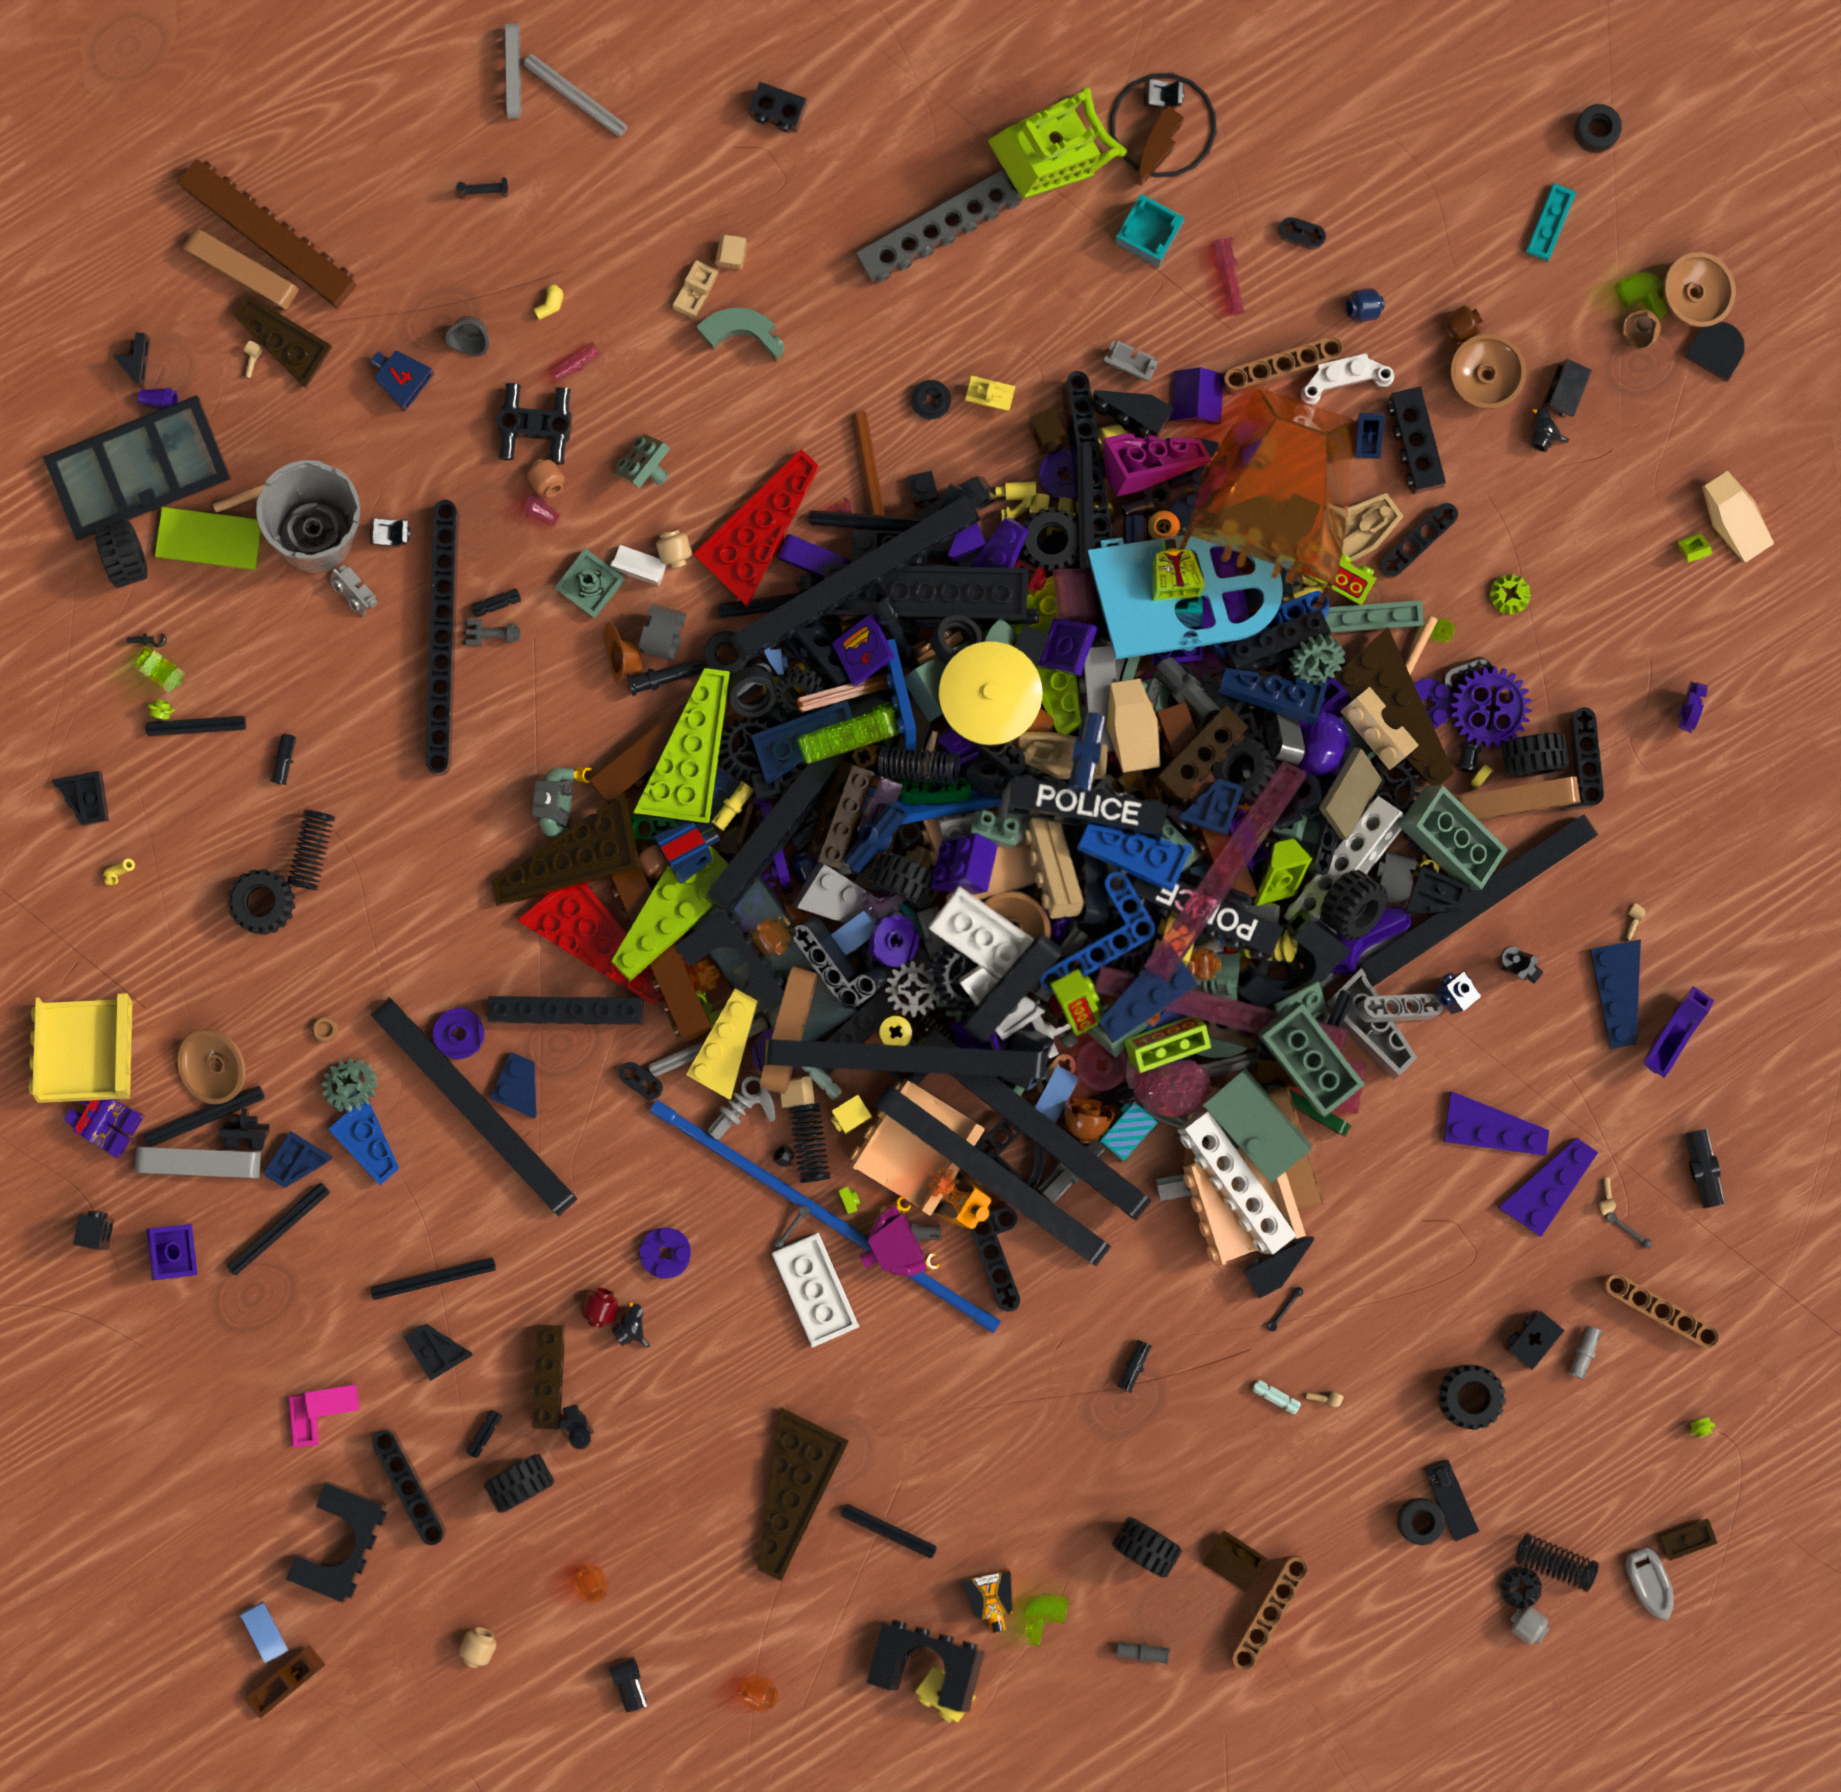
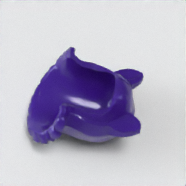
(1324, 745)

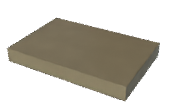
(1350, 793)

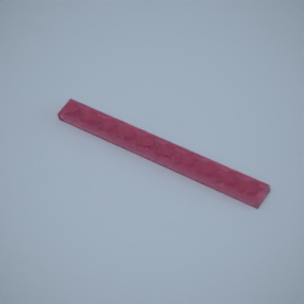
(1225, 871)
(1211, 1006)

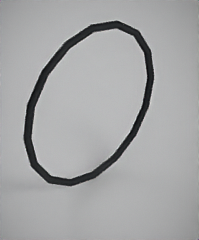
(1198, 89)

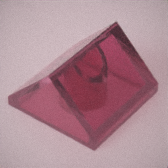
(1075, 595)

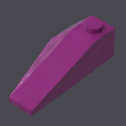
(1144, 462)

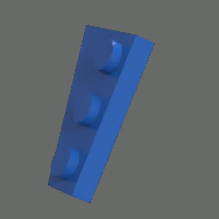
(365, 1141)

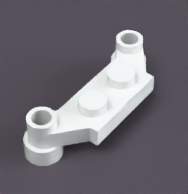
(1344, 373)

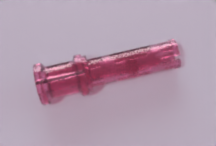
(1229, 262)

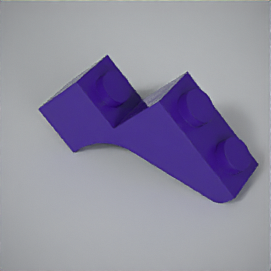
(1392, 922)
(1678, 1030)

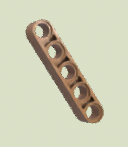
(240, 269)
(1273, 374)
(1522, 798)
(790, 1024)
(1302, 1174)
(1672, 1315)
(1269, 1626)

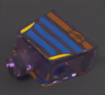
(879, 795)

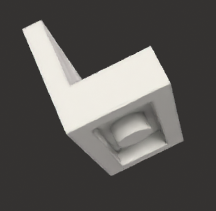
(638, 565)

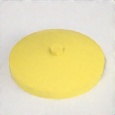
(990, 693)

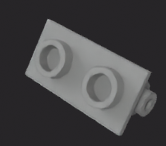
(1120, 357)
(358, 599)
(955, 826)

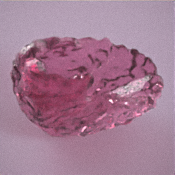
(1173, 1088)

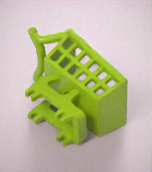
(1037, 163)

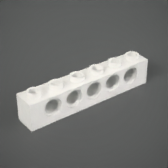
(1346, 852)
(1278, 1230)

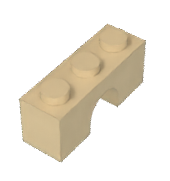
(1366, 718)

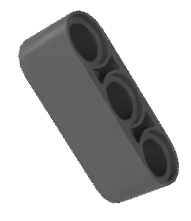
(1284, 737)

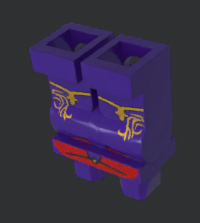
(95, 1124)

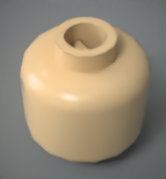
(674, 548)
(477, 1647)

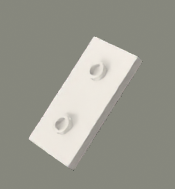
(980, 932)
(815, 1290)

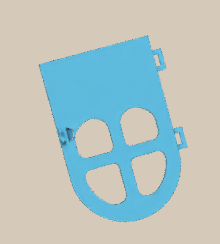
(1149, 626)

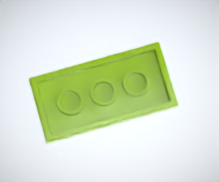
(208, 539)

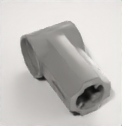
(1172, 1187)

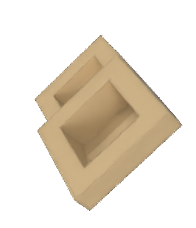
(695, 289)

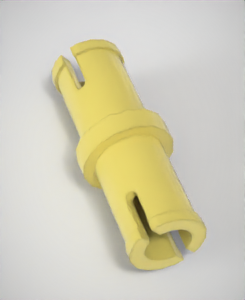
(732, 806)

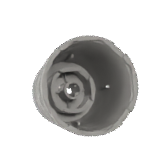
(308, 498)

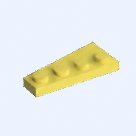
(722, 1052)

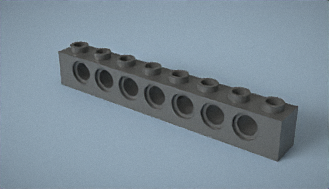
(935, 219)

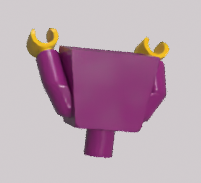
(895, 1244)

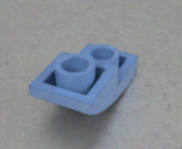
(777, 661)
(854, 932)
(1056, 1093)
(264, 1632)

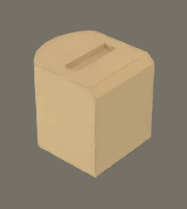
(731, 252)
(798, 1092)

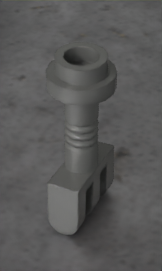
(512, 633)

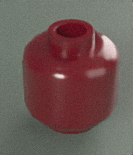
(600, 1307)

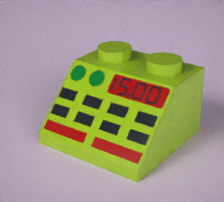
(1281, 872)

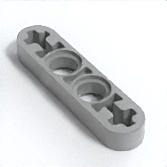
(513, 70)
(1400, 1008)

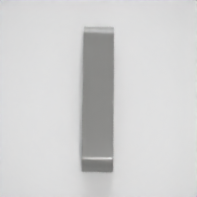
(197, 1162)

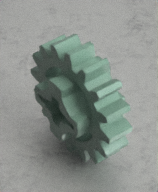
(1317, 659)
(349, 1085)

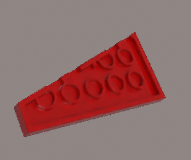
(749, 539)
(588, 931)

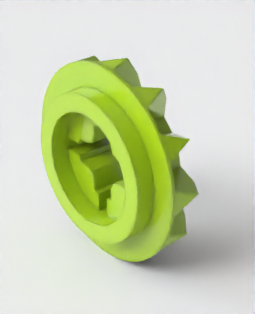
(1513, 605)

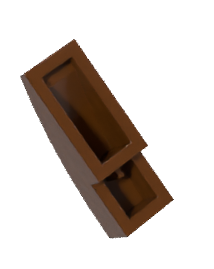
(1159, 143)
(284, 1682)

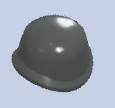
(468, 336)

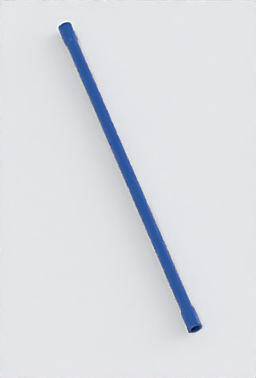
(671, 1117)

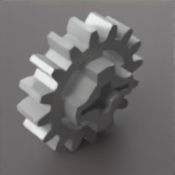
(913, 1000)

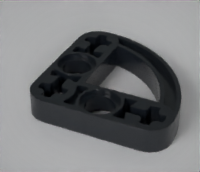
(1039, 1153)

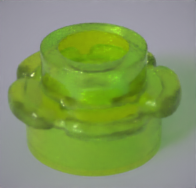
(1447, 635)

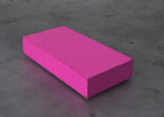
(331, 1401)
(303, 1430)

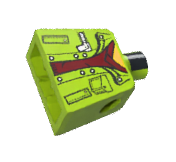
(1175, 573)

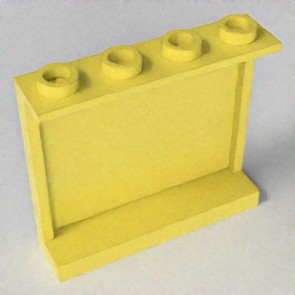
(81, 1050)

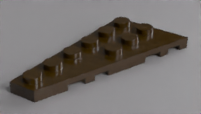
(1385, 672)
(581, 855)
(799, 1476)

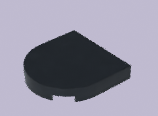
(1717, 349)

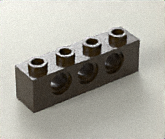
(1170, 779)
(840, 814)
(548, 1376)

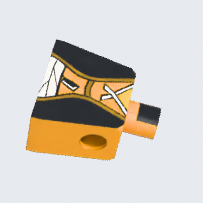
(966, 1206)
(990, 1597)

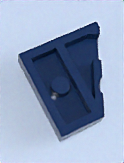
(1214, 808)
(517, 1085)
(295, 1160)

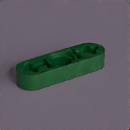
(912, 793)

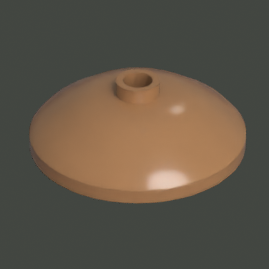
(1712, 287)
(1498, 358)
(1022, 910)
(201, 1066)

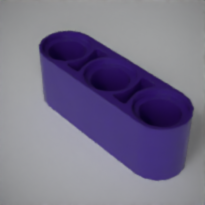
(808, 556)

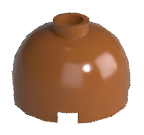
(1087, 1119)

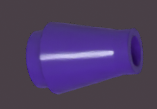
(158, 398)

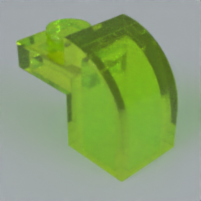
(1643, 288)
(159, 669)
(1044, 1608)

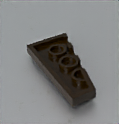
(288, 343)

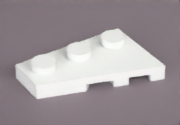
(980, 982)

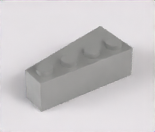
(1097, 676)
(833, 896)
(1378, 1039)

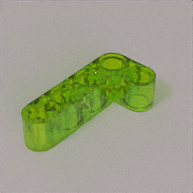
(849, 734)

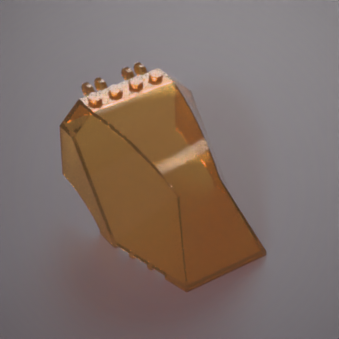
(1278, 488)

